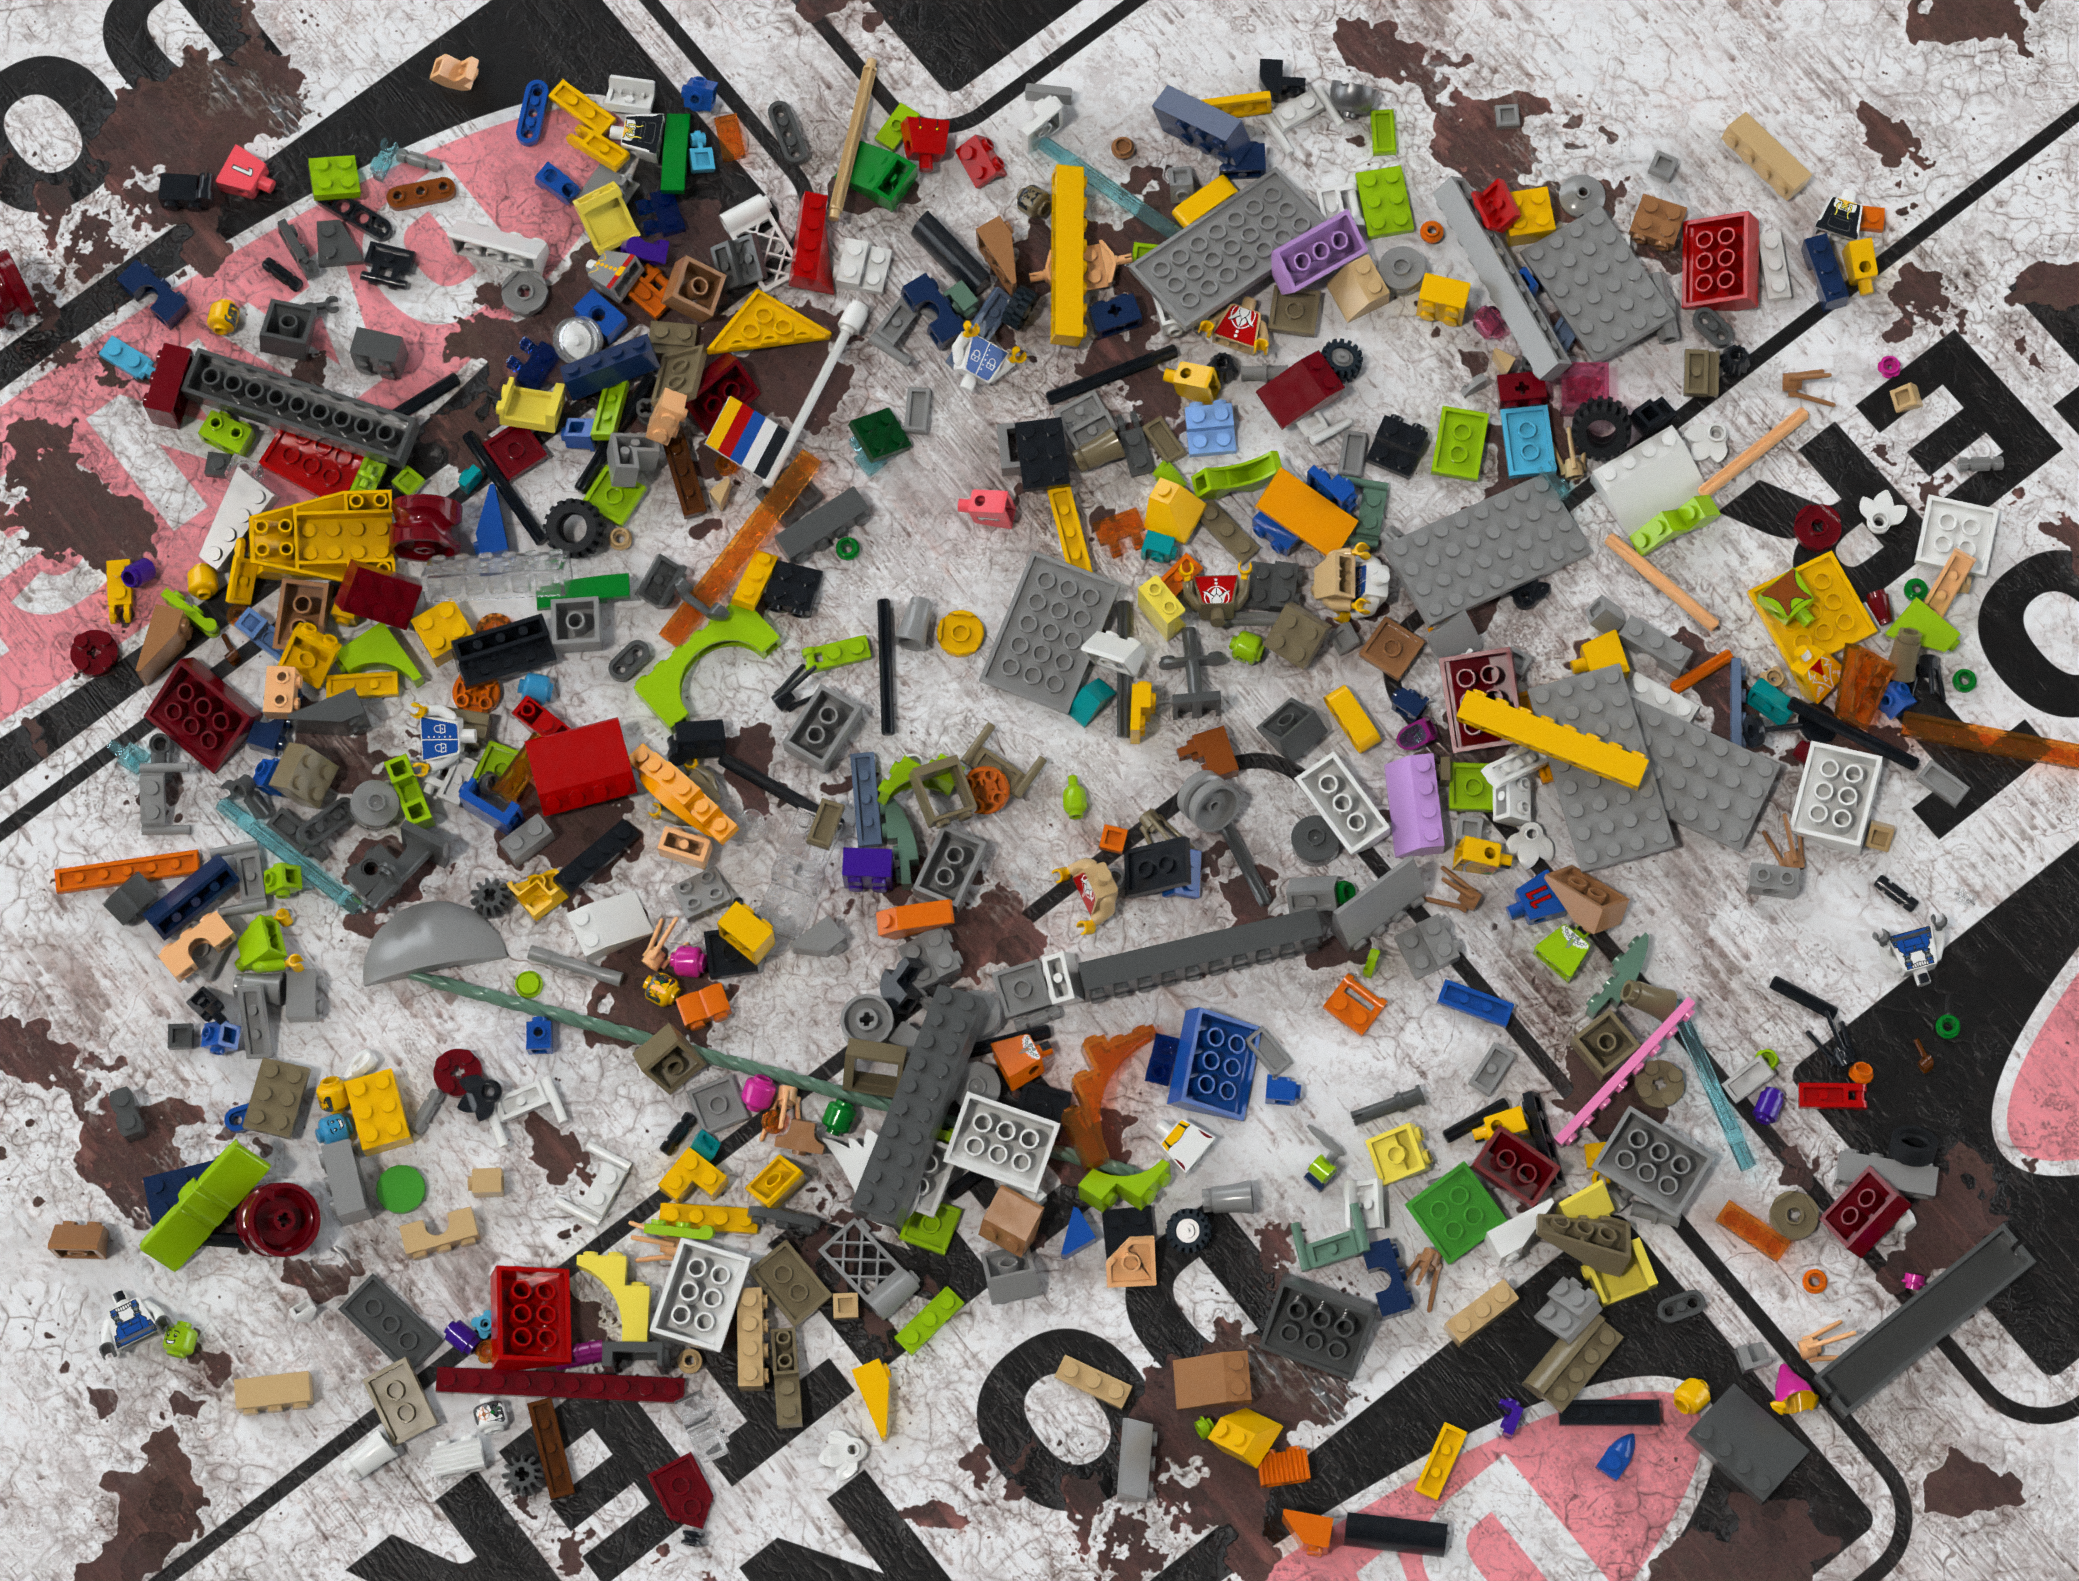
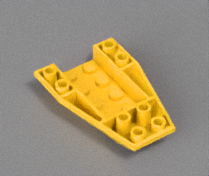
(324, 534)

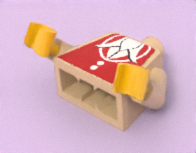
(1238, 328)
(1336, 579)
(1096, 889)

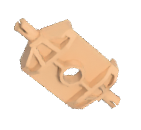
(1100, 267)

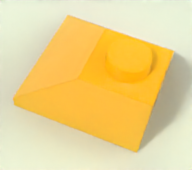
(1173, 511)

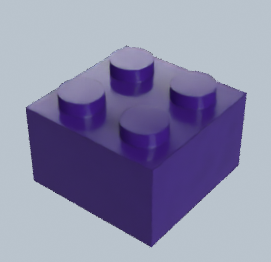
(868, 869)

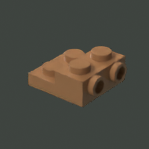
(1657, 223)

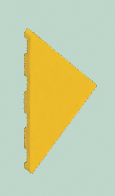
(765, 324)

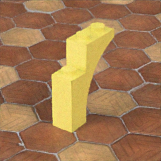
(632, 1299)

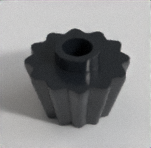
(1227, 361)
(1735, 367)

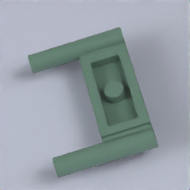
(1370, 511)
(1334, 1248)

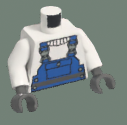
(1914, 950)
(131, 1324)

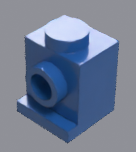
(577, 433)
(543, 1043)
(1282, 1091)

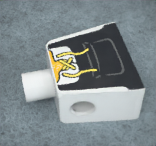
(641, 135)
(1840, 219)

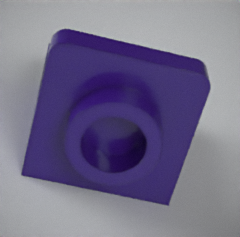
(1510, 1421)

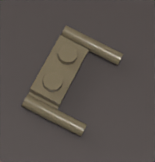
(980, 756)

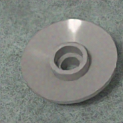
(1573, 202)

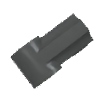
(163, 756)

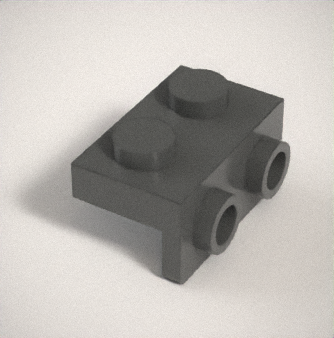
(658, 584)

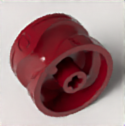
(13, 291)
(424, 527)
(281, 1237)

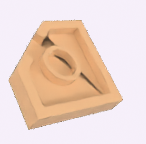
(1132, 1263)

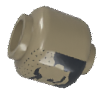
(1034, 201)

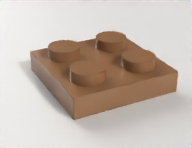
(1391, 648)

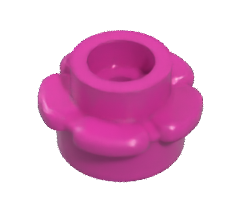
(1889, 361)
(1913, 1281)

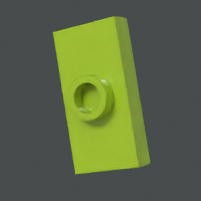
(890, 134)

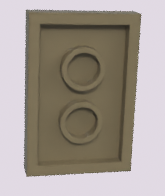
(680, 372)
(276, 1098)
(790, 1283)
(400, 1401)

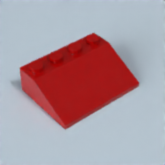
(1721, 262)
(580, 766)
(530, 1317)

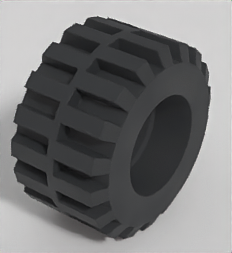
(1601, 410)
(594, 524)

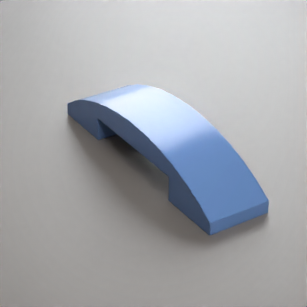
(258, 631)

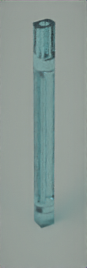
(1111, 189)
(289, 855)
(1715, 1094)

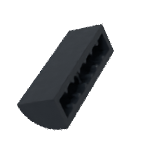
(950, 254)
(1395, 1534)

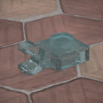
(381, 164)
(862, 460)
(1559, 485)
(129, 756)

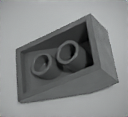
(336, 715)

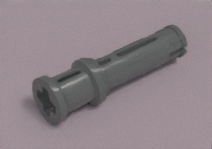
(1400, 1102)

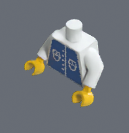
(980, 359)
(1370, 584)
(440, 737)

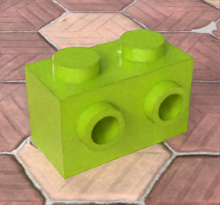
(227, 434)

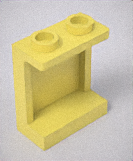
(605, 218)
(530, 407)
(1161, 607)
(1634, 1280)

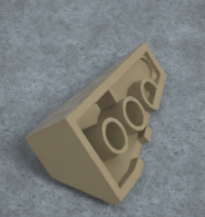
(1595, 1242)

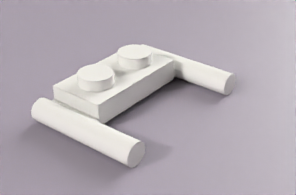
(1298, 111)
(1317, 429)
(522, 1102)
(602, 1189)

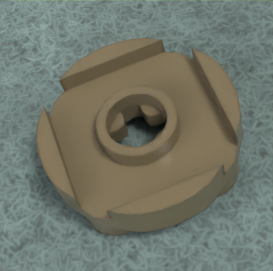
(1666, 1096)
(1796, 1202)

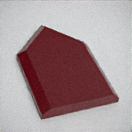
(683, 1491)

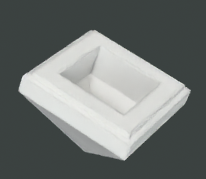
(303, 1311)

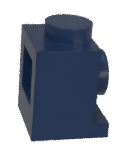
(1409, 704)

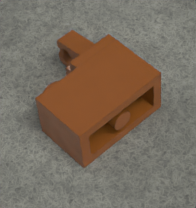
(1213, 750)

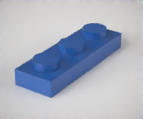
(1475, 1003)

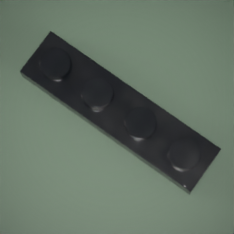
(596, 857)
(1541, 1132)
(1611, 1413)

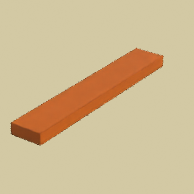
(117, 872)

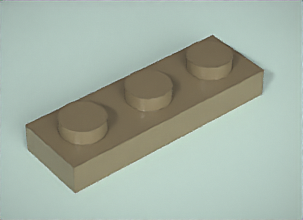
(1228, 533)

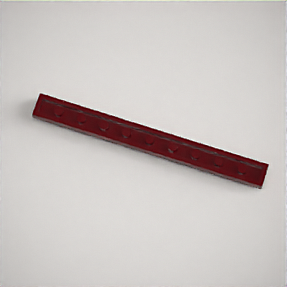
(559, 1385)

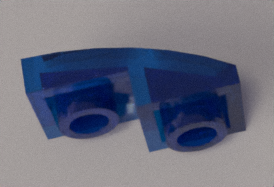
(1162, 1059)

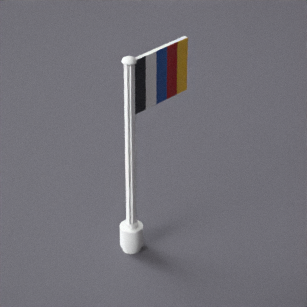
(760, 443)

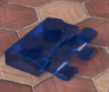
(667, 212)
(538, 365)

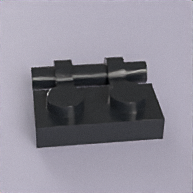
(391, 259)

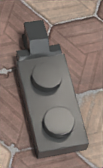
(298, 251)
(285, 827)

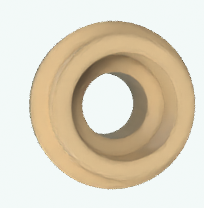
(620, 532)
(689, 1369)

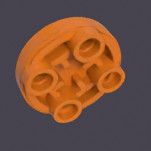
(478, 699)
(989, 789)

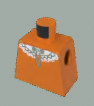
(1020, 1059)

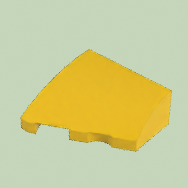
(538, 893)

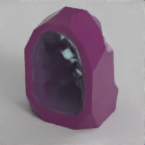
(1417, 734)

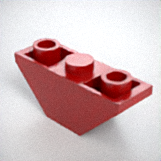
(537, 718)

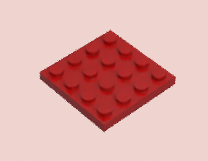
(311, 464)

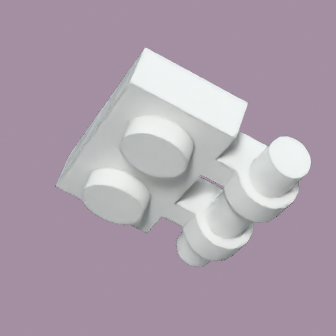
(458, 773)

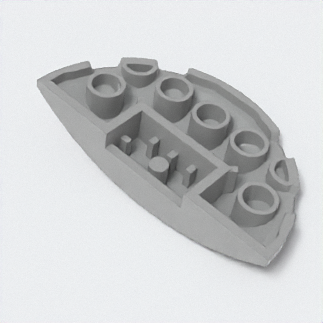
(430, 939)

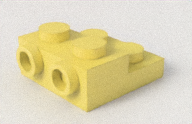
(1399, 1153)

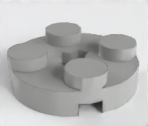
(524, 280)

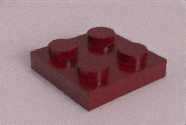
(515, 451)

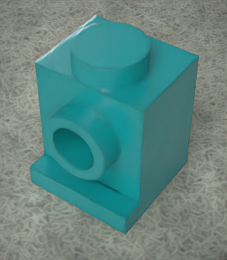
(1159, 547)

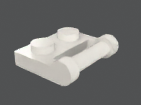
(1331, 203)

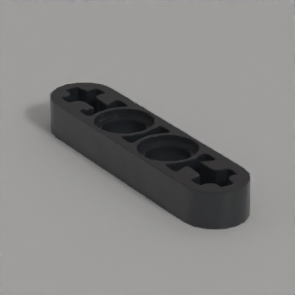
(351, 214)

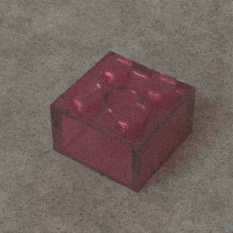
(1582, 382)

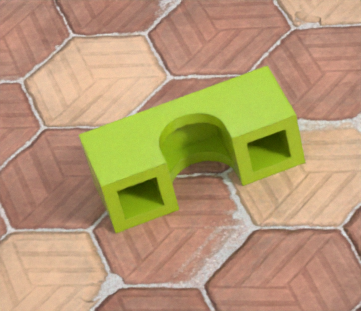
(409, 791)

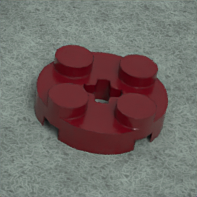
(1817, 540)
(85, 643)
(446, 1065)

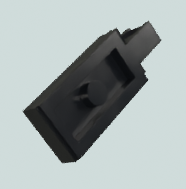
(207, 1006)

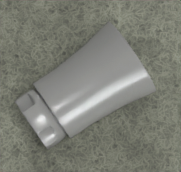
(915, 625)
(273, 984)
(1229, 1198)

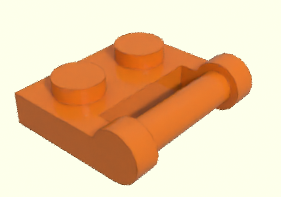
(1349, 1010)

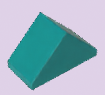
(1091, 701)

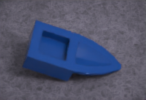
(1617, 1457)

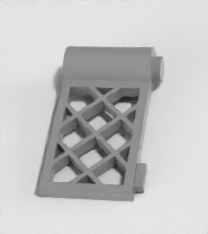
(892, 1290)

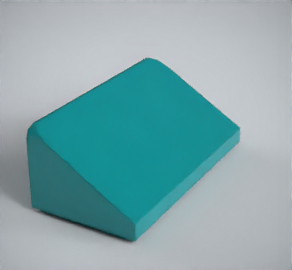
(1769, 702)

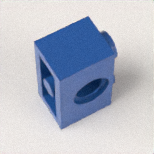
(594, 305)

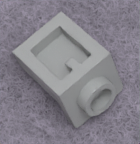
(1180, 183)

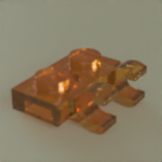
(1118, 527)

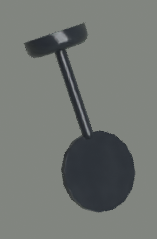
(1755, 730)

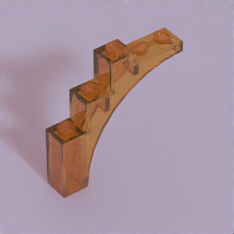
(1103, 1059)

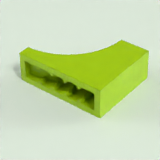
(377, 651)

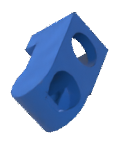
(557, 183)

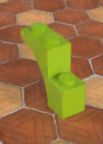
(1245, 476)
(1670, 524)
(900, 781)
(1102, 1189)

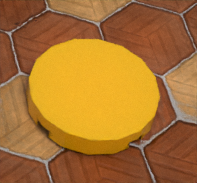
(960, 633)

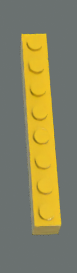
(1067, 255)
(1552, 739)

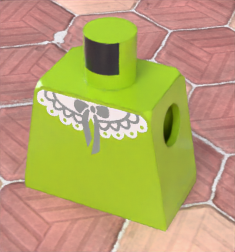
(1563, 950)

